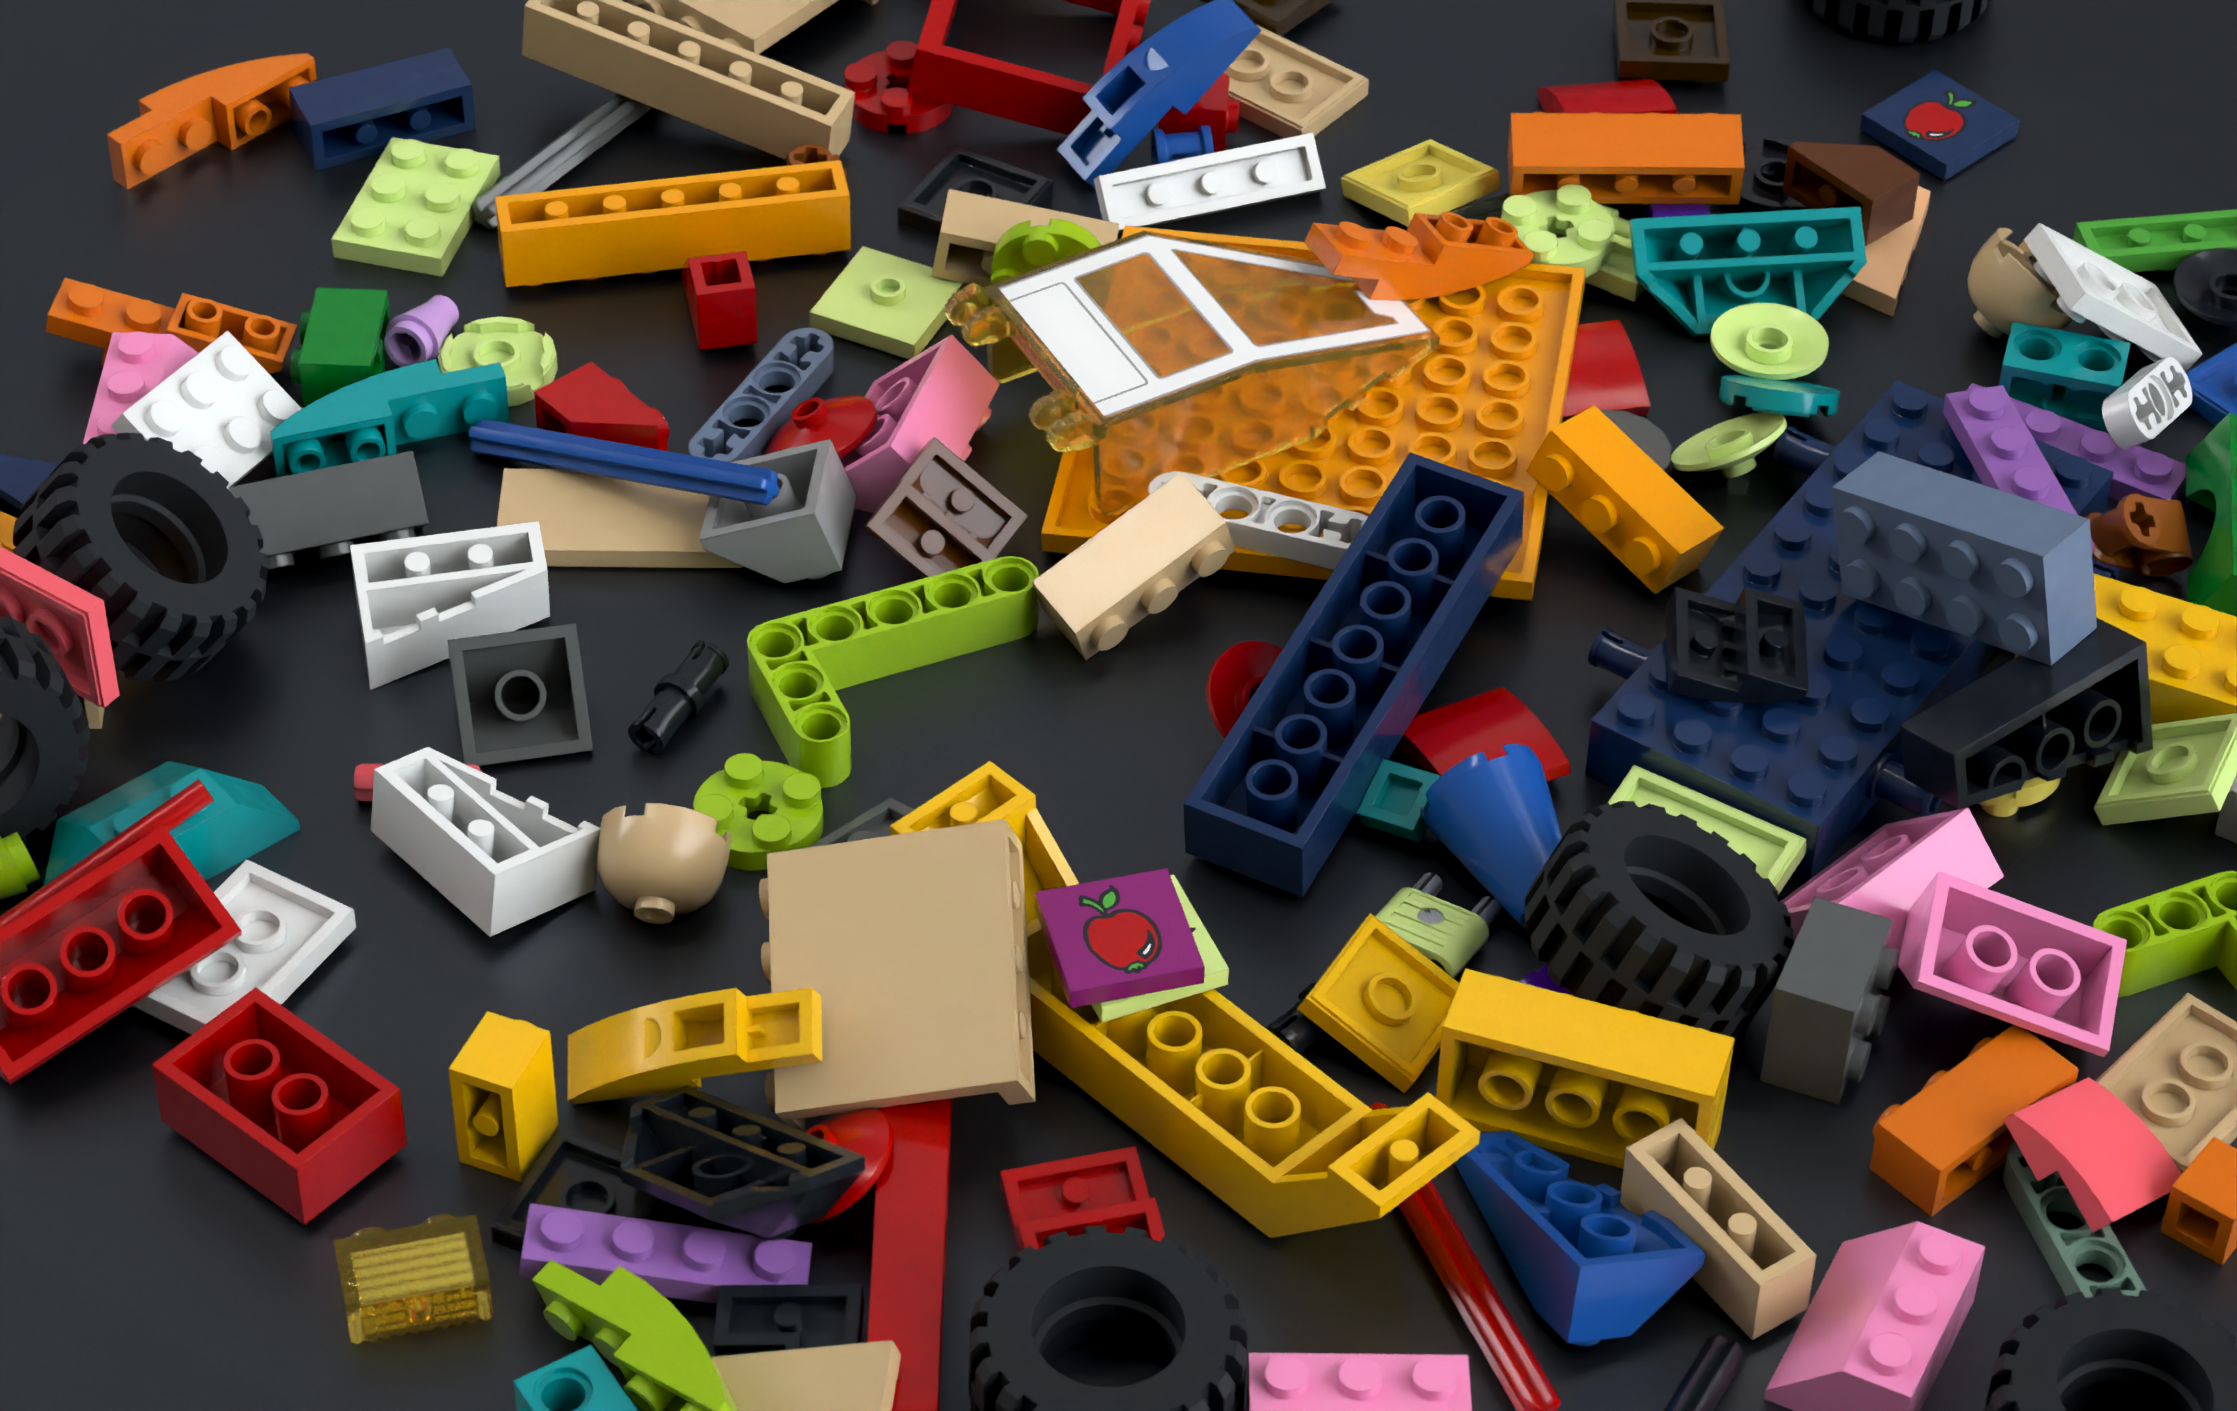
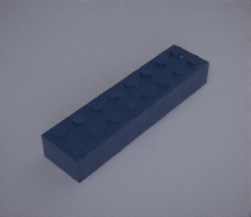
(1353, 675)

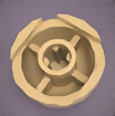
(2010, 289)
(661, 860)

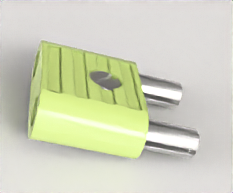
(1439, 928)

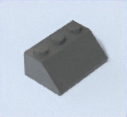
(335, 507)

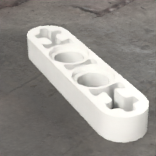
(1271, 510)

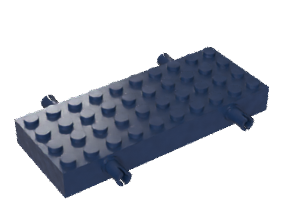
(1869, 669)

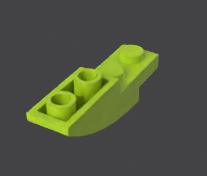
(639, 1334)

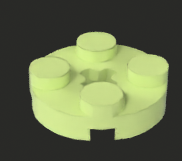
(1565, 212)

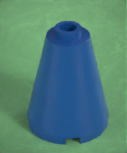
(1496, 821)

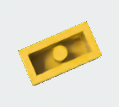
(504, 1096)

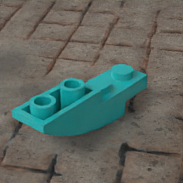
(388, 411)

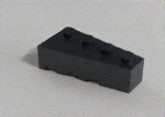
(2033, 721)

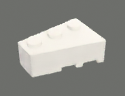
(442, 589)
(478, 845)

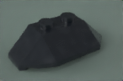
(733, 1163)

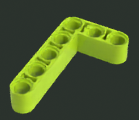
(813, 653)
(2177, 933)

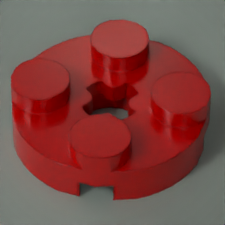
(882, 93)

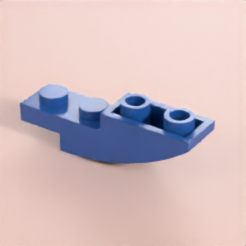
(1160, 73)

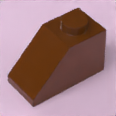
(1853, 177)

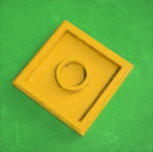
(1383, 1002)

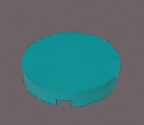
(1780, 396)

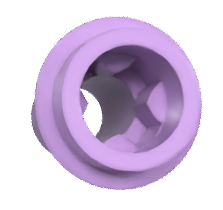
(420, 331)

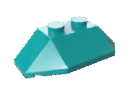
(1735, 259)
(222, 834)

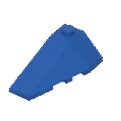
(1571, 1245)

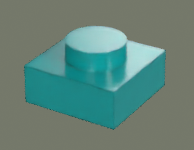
(1396, 799)

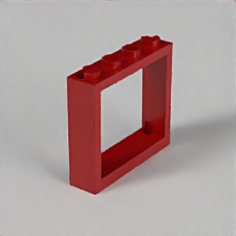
(1009, 88)

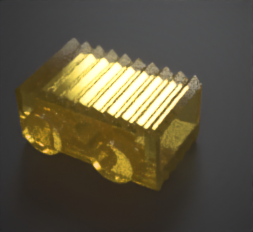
(413, 1277)

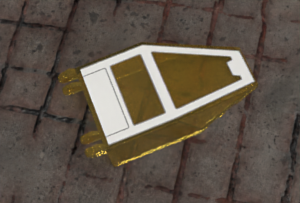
(1186, 353)

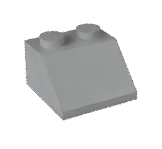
(797, 532)

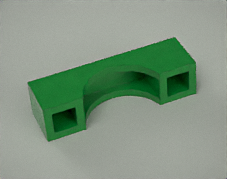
(2213, 483)

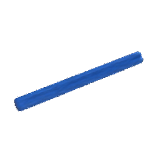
(624, 462)

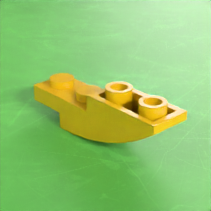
(692, 1039)

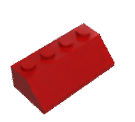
(103, 949)

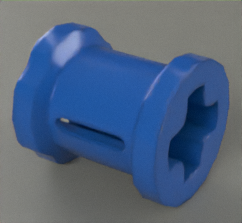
(1180, 145)

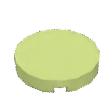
(524, 354)

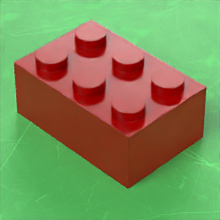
(280, 1105)

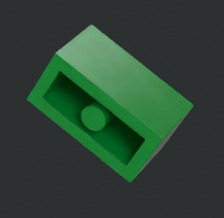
(340, 340)

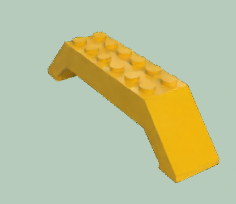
(1207, 1076)

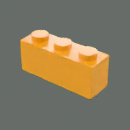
(1624, 499)

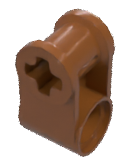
(2142, 536)

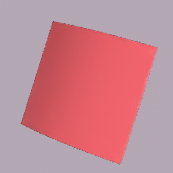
(2097, 1148)

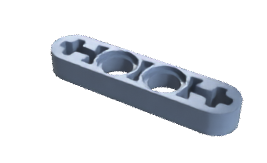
(773, 410)

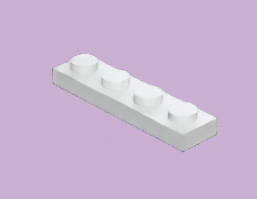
(1211, 183)

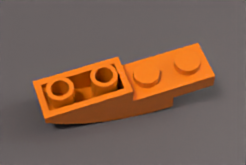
(218, 105)
(1424, 261)
(94, 313)

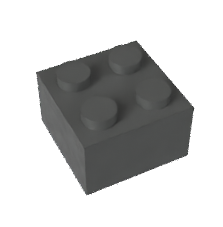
(1829, 1001)

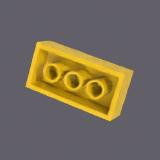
(2187, 649)
(1576, 1069)

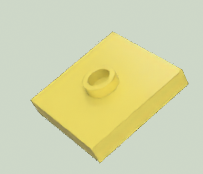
(1420, 180)

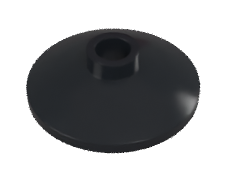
(2208, 285)

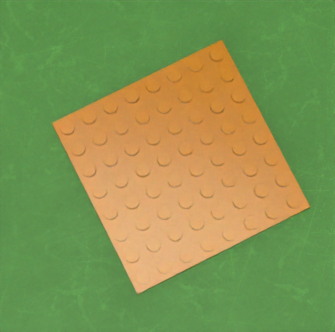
(1468, 404)

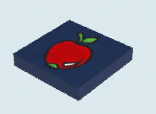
(1939, 124)

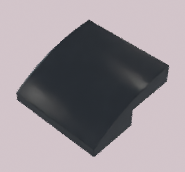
(1736, 650)

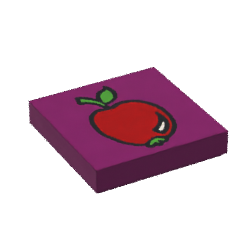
(1119, 938)

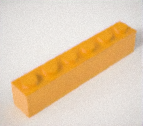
(672, 219)

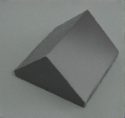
(519, 695)

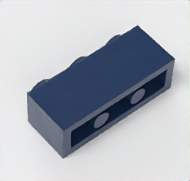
(363, 109)

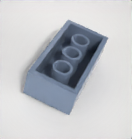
(1965, 557)

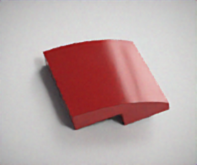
(1608, 98)
(1605, 372)
(1477, 725)
(1079, 1194)

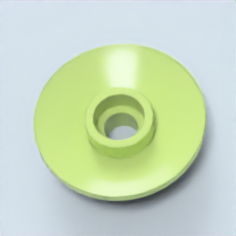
(1769, 341)
(1729, 445)

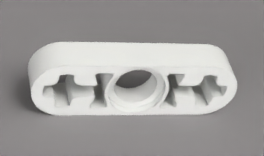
(2147, 403)

